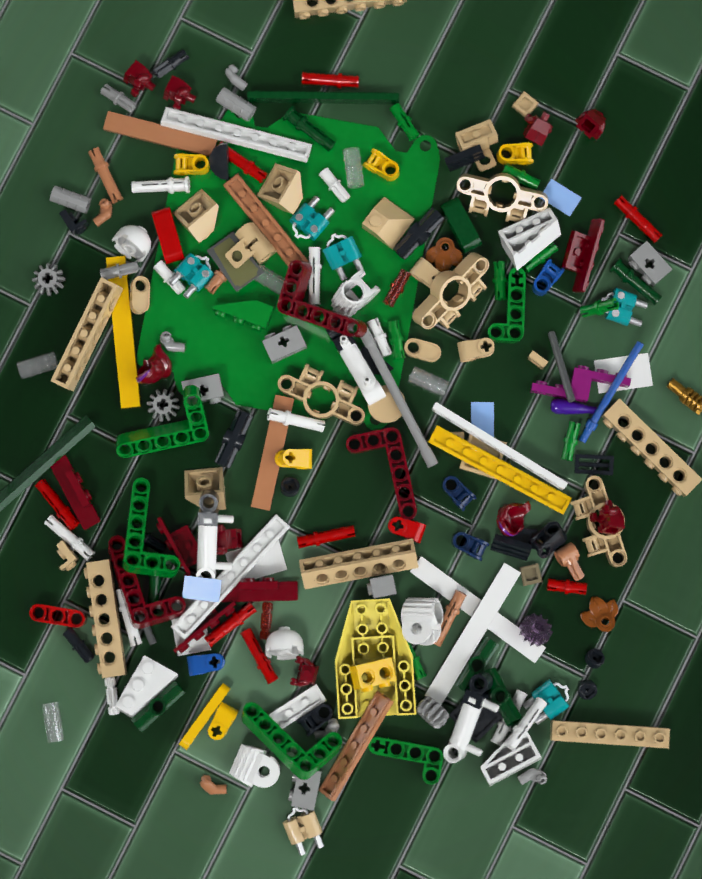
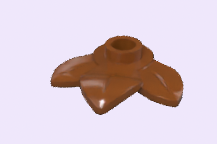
(444, 258)
(598, 612)

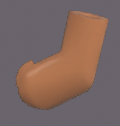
(105, 212)
(210, 787)

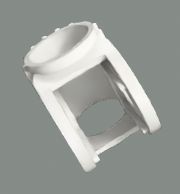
(346, 301)
(424, 615)
(247, 767)

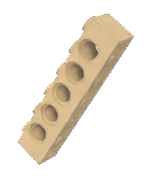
(322, 8)
(87, 334)
(662, 450)
(358, 563)
(105, 569)
(609, 734)

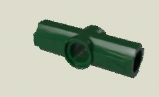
(484, 654)
(506, 707)
(149, 715)

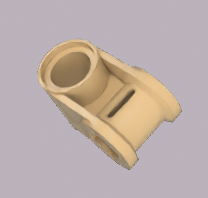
(424, 272)
(471, 349)

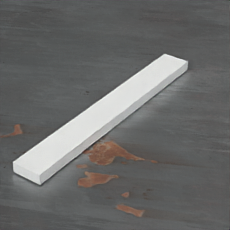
(236, 134)
(499, 446)
(230, 578)
(499, 626)
(472, 633)

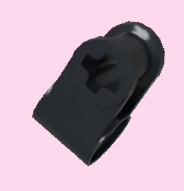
(549, 538)
(315, 719)

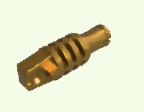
(686, 396)

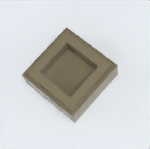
(530, 574)

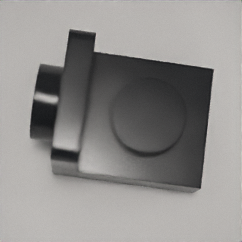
(70, 221)

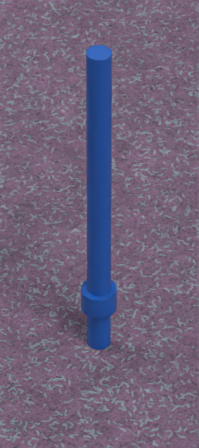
(592, 423)

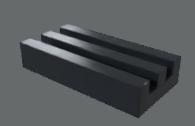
(464, 158)
(593, 472)
(511, 547)

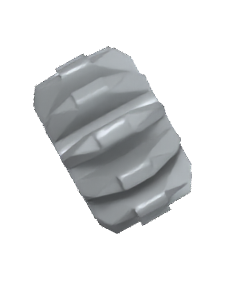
(53, 284)
(159, 400)
(432, 712)

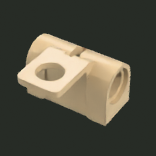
(482, 134)
(251, 244)

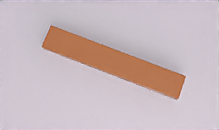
(158, 134)
(263, 220)
(268, 469)
(356, 746)

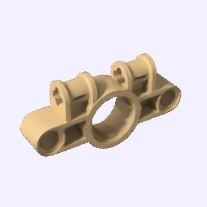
(516, 210)
(470, 285)
(302, 388)
(602, 543)

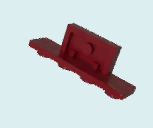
(581, 253)
(75, 493)
(183, 544)
(263, 591)
(210, 621)

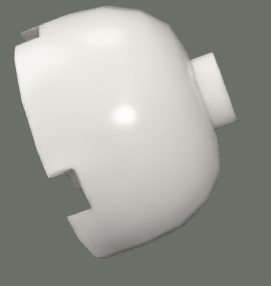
(133, 242)
(284, 644)

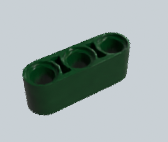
(461, 225)

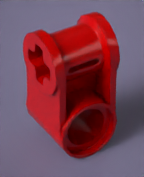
(409, 530)

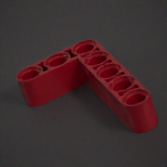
(313, 311)
(393, 464)
(134, 591)

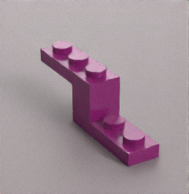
(580, 383)

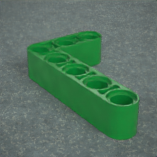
(169, 431)
(137, 534)
(288, 744)

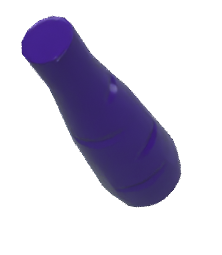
(562, 406)

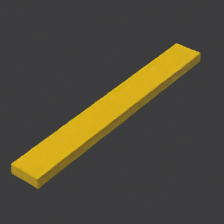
(124, 341)
(500, 469)

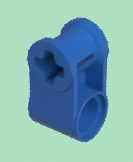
(548, 275)
(202, 663)

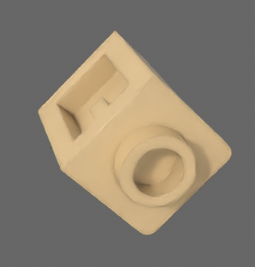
(66, 553)

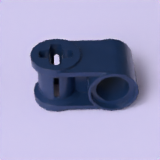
(458, 493)
(471, 545)

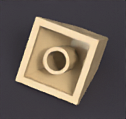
(282, 188)
(198, 215)
(387, 222)
(204, 479)

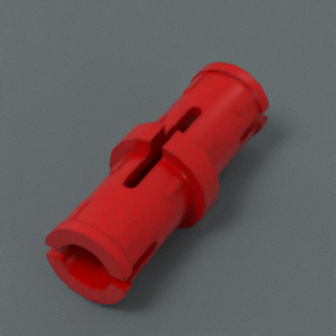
(566, 586)

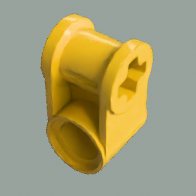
(519, 153)
(378, 163)
(187, 164)
(295, 458)
(224, 718)

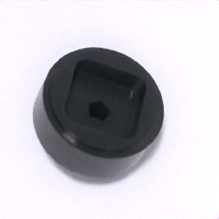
(289, 486)
(594, 658)
(587, 689)

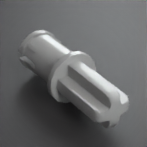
(118, 98)
(119, 270)

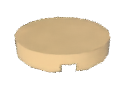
(385, 409)

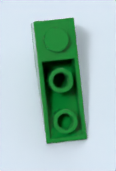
(250, 312)

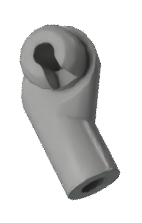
(234, 79)
(169, 343)
(333, 726)
(534, 775)

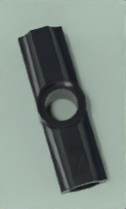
(418, 234)
(233, 439)

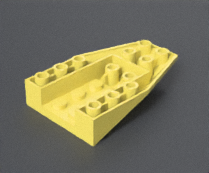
(367, 636)

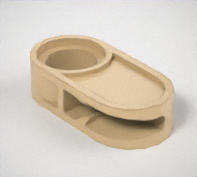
(139, 299)
(427, 351)

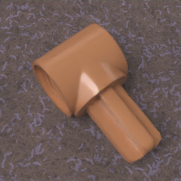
(567, 557)

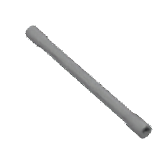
(425, 450)

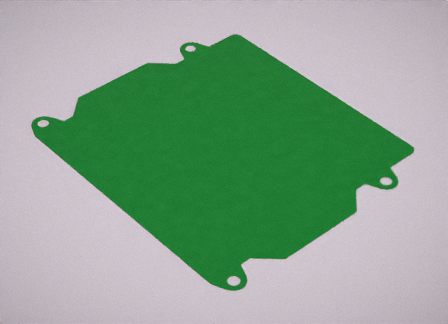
(237, 350)

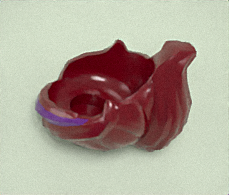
(155, 368)
(511, 518)

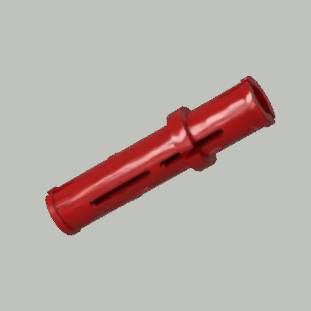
(330, 79)
(247, 166)
(637, 218)
(59, 507)
(325, 536)
(230, 624)
(259, 656)

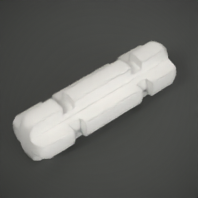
(111, 694)

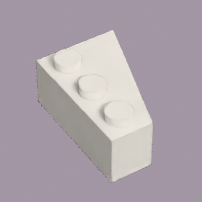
(529, 236)
(145, 684)
(507, 762)

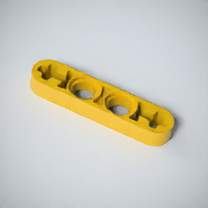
(204, 716)

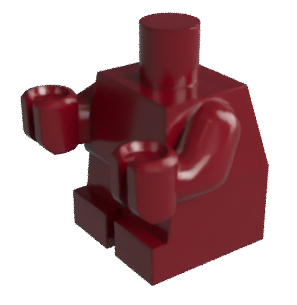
(139, 77)
(178, 92)
(591, 123)
(537, 128)
(609, 519)
(228, 539)
(307, 673)

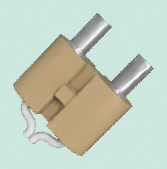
(303, 827)

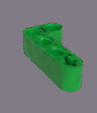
(518, 305)
(405, 755)

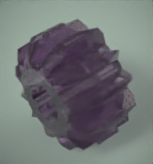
(535, 629)

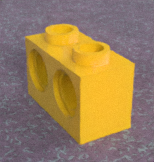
(372, 670)

